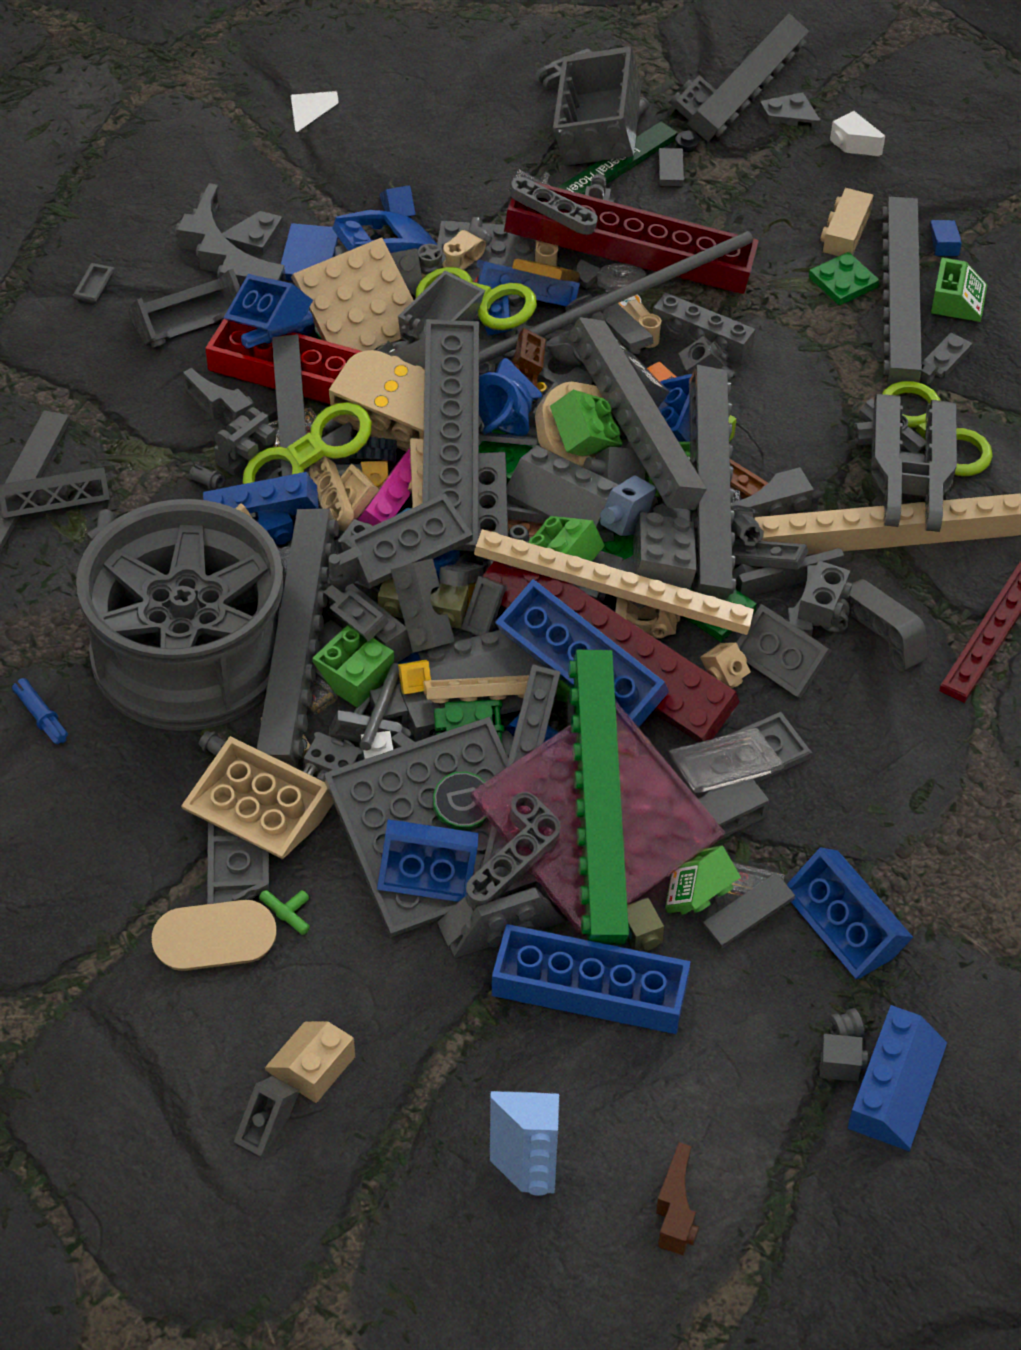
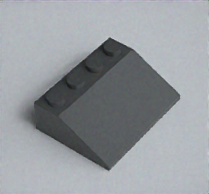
(480, 658)

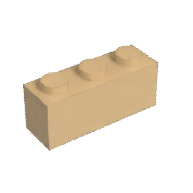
(846, 222)

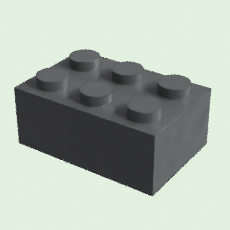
(664, 549)

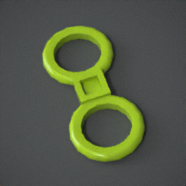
(490, 297)
(919, 423)
(311, 446)

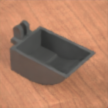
(442, 300)

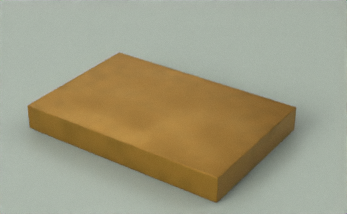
(546, 270)

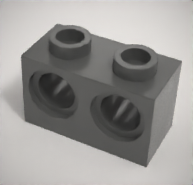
(824, 594)

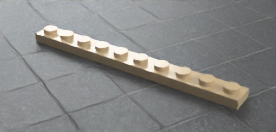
(614, 582)

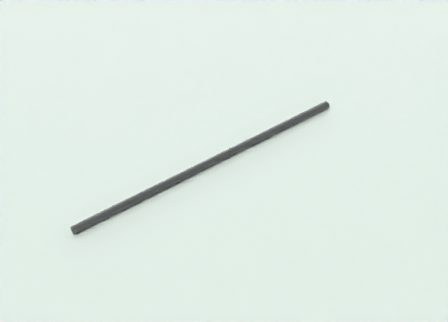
(608, 300)

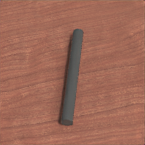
(380, 707)

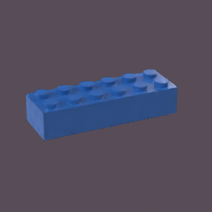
(554, 632)
(590, 978)

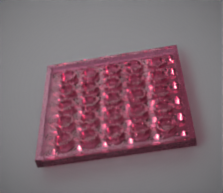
(659, 814)

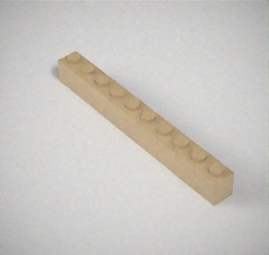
(865, 526)

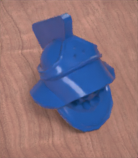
(506, 399)

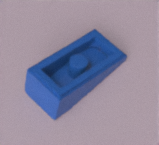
(945, 238)

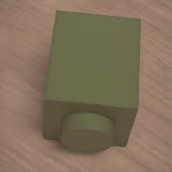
(644, 926)

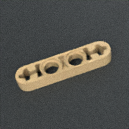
(331, 491)

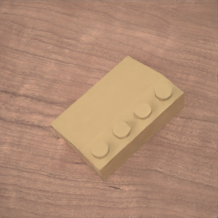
(259, 798)

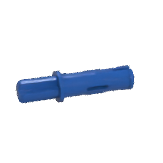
(261, 336)
(46, 719)

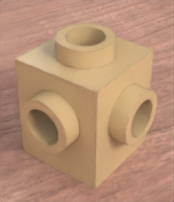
(726, 664)

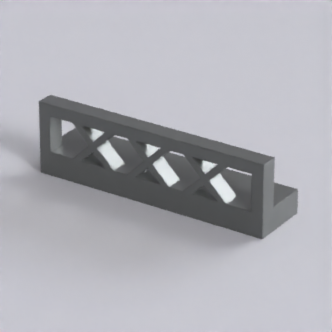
(49, 482)

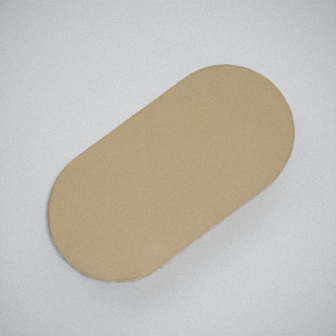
(214, 935)

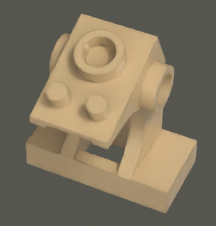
(660, 624)

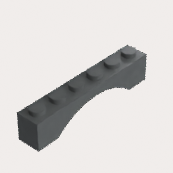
(783, 495)

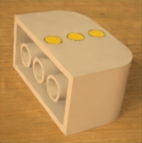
(385, 389)

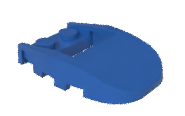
(409, 232)

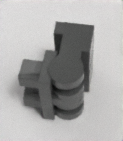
(243, 440)

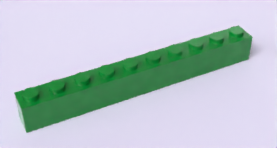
(599, 798)

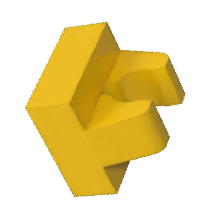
(413, 675)

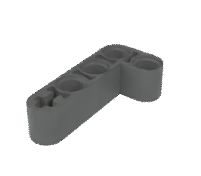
(891, 622)
(508, 856)

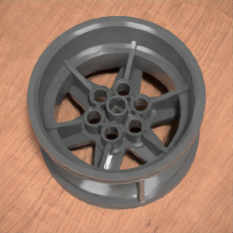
(186, 572)

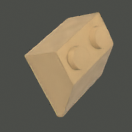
(313, 1058)

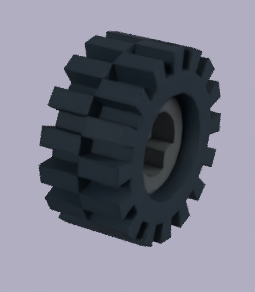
(376, 450)

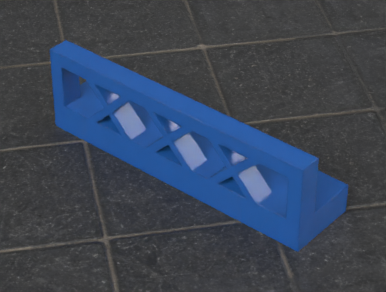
(545, 288)

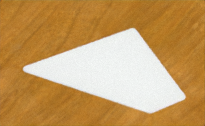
(311, 106)

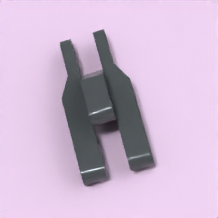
(908, 473)

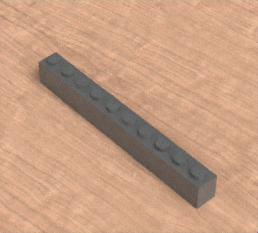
(902, 291)
(637, 414)
(711, 459)
(297, 636)

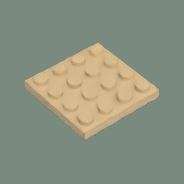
(356, 296)

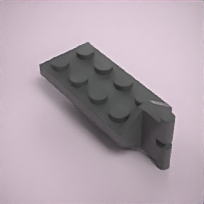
(398, 541)

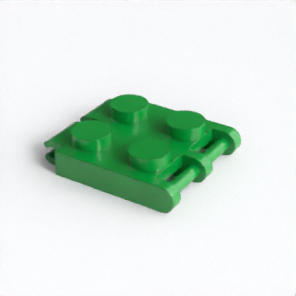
(466, 712)

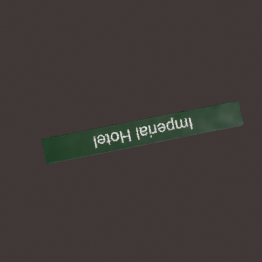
(645, 146)

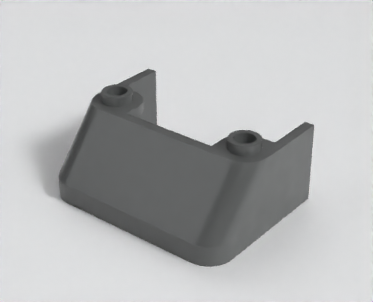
(184, 310)

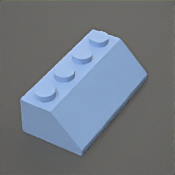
(525, 1139)

